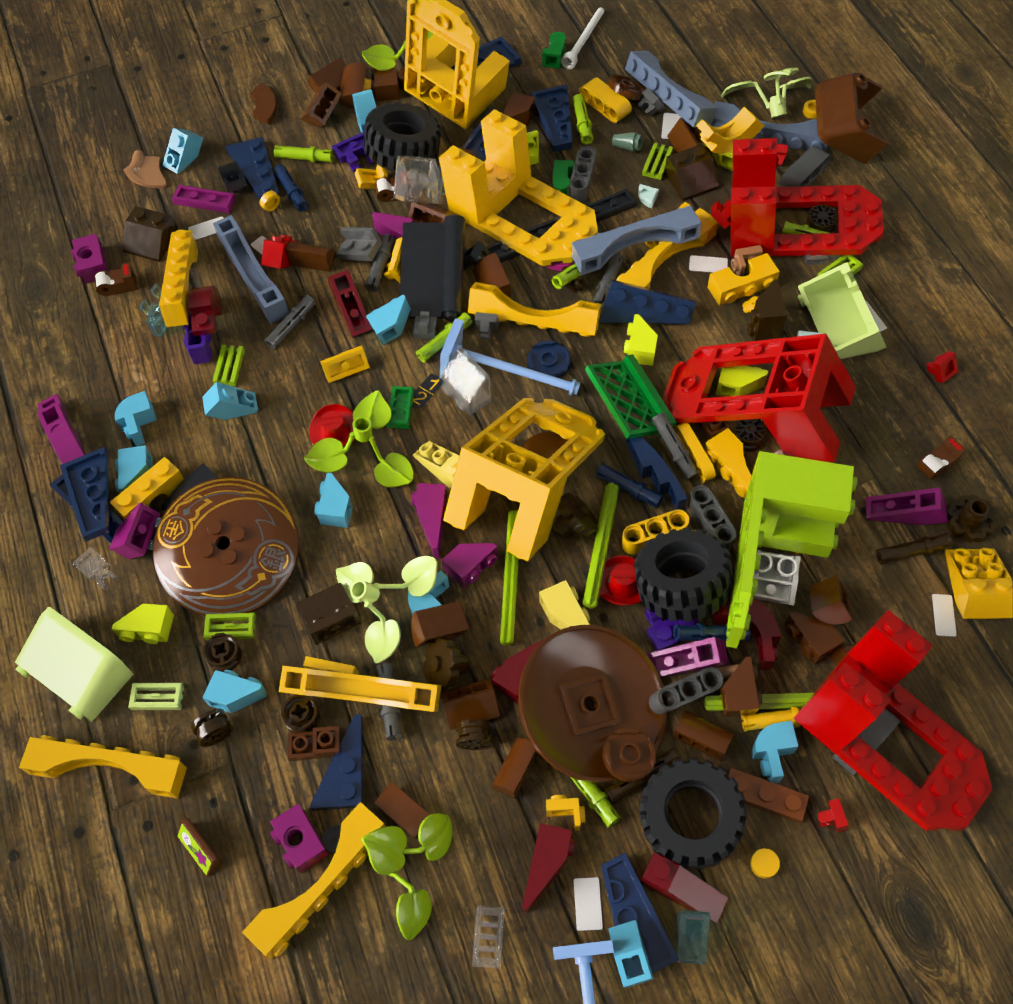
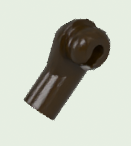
(575, 285)

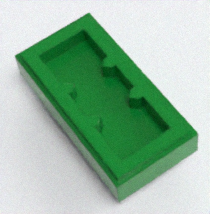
(401, 407)

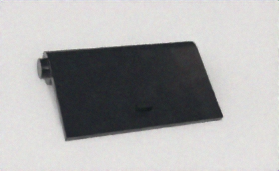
(433, 267)

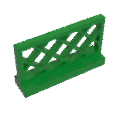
(641, 392)

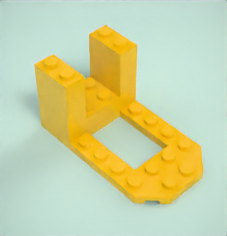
(428, 63)
(484, 188)
(537, 483)

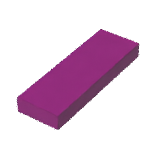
(204, 198)

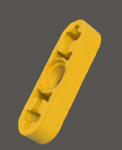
(697, 453)

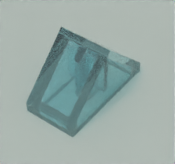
(692, 936)

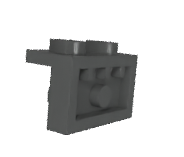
(359, 244)

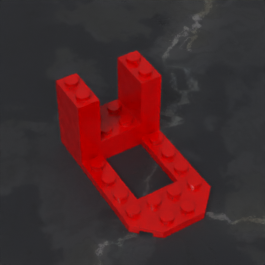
(757, 197)
(802, 380)
(856, 696)

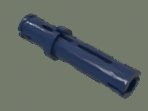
(294, 192)
(637, 490)
(701, 632)

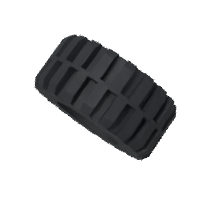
(401, 132)
(689, 596)
(715, 783)

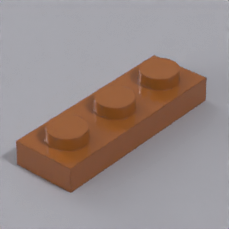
(770, 796)

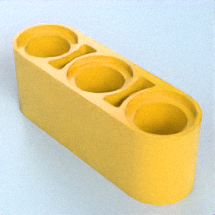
(605, 100)
(642, 529)

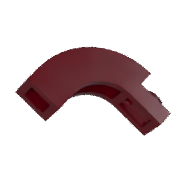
(204, 306)
(762, 627)

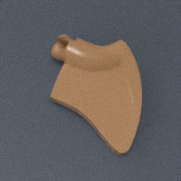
(145, 170)

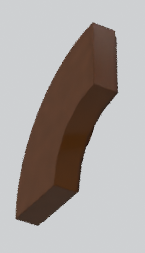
(265, 103)

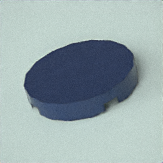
(549, 358)

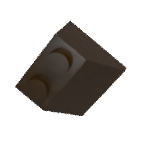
(691, 172)
(148, 233)
(768, 314)

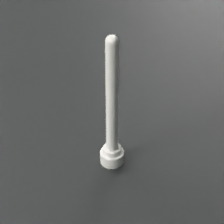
(570, 58)

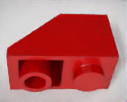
(275, 252)

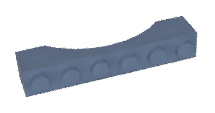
(688, 105)
(796, 136)
(675, 227)
(261, 287)

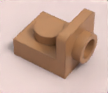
(742, 256)

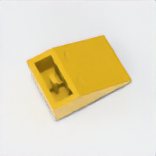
(980, 583)

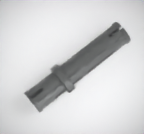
(382, 256)
(610, 273)
(305, 304)
(675, 446)
(390, 713)

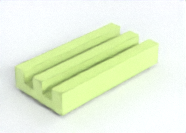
(177, 697)

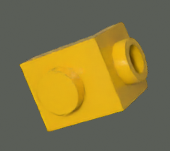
(367, 177)
(562, 806)

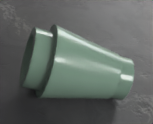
(628, 141)

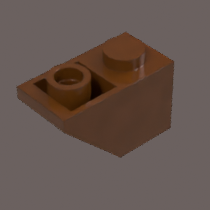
(385, 84)
(520, 107)
(815, 637)
(740, 692)

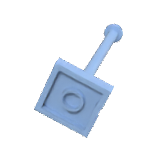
(454, 342)
(583, 957)

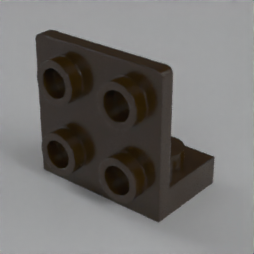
(328, 613)

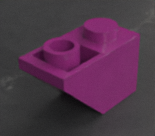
(469, 560)

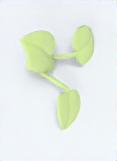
(777, 103)
(357, 579)

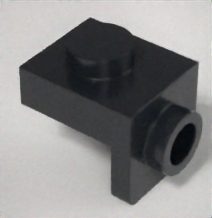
(232, 177)
(473, 254)

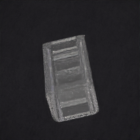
(486, 961)

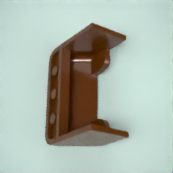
(839, 119)

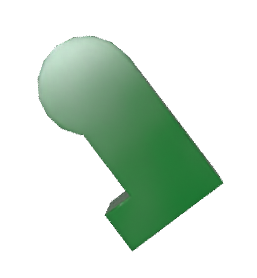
(552, 56)
(562, 174)

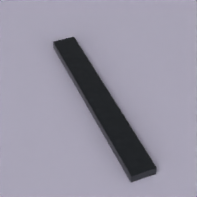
(604, 209)

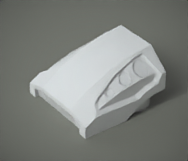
(777, 577)

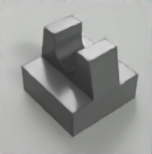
(651, 100)
(486, 323)
(425, 326)

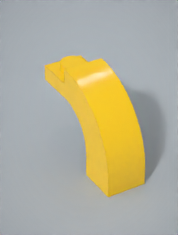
(720, 139)

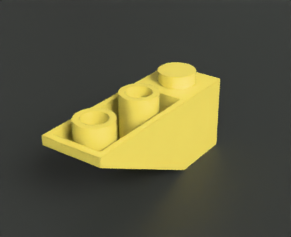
(438, 461)
(562, 606)

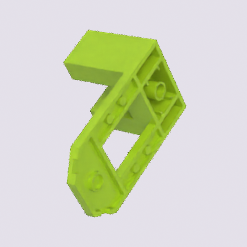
(790, 508)

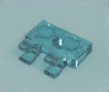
(155, 319)

